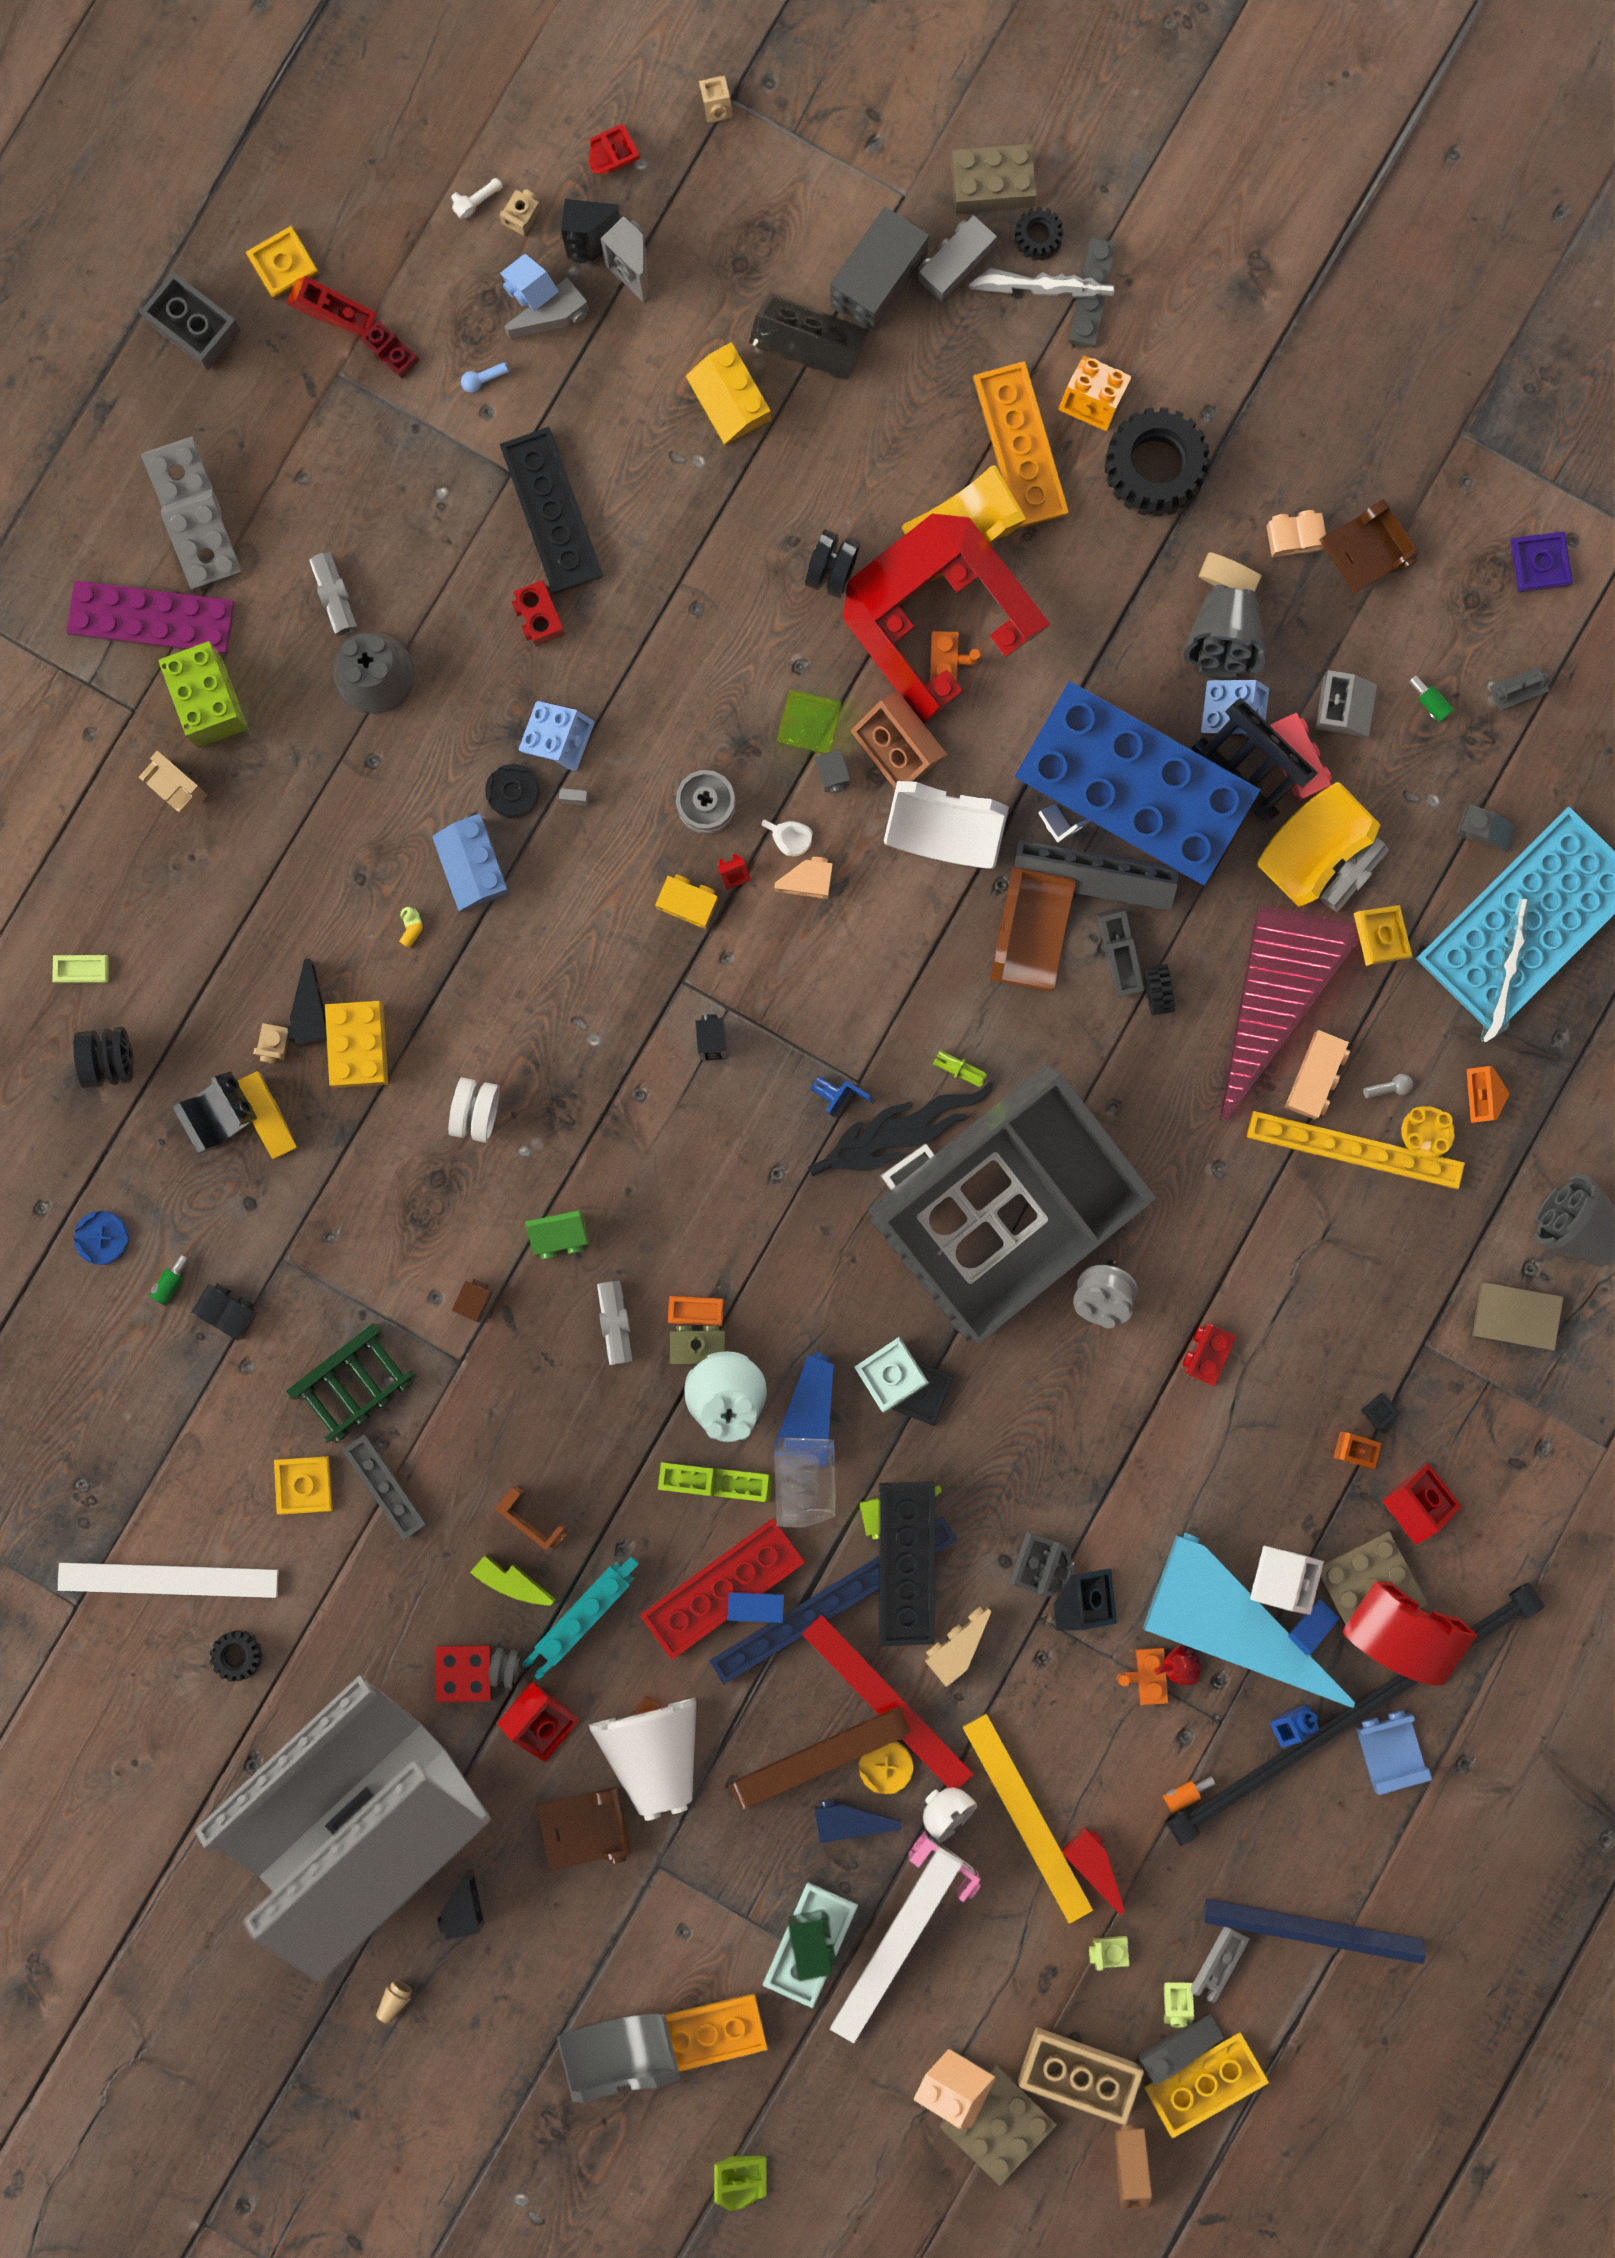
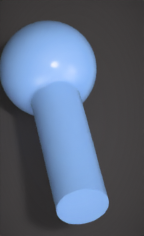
(472, 381)

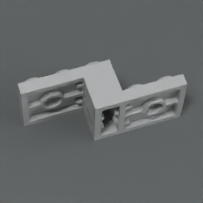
(191, 512)

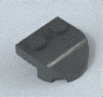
(1042, 1566)

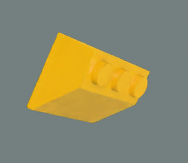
(728, 394)

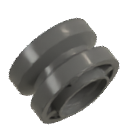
(504, 1668)

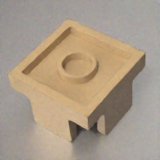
(172, 784)

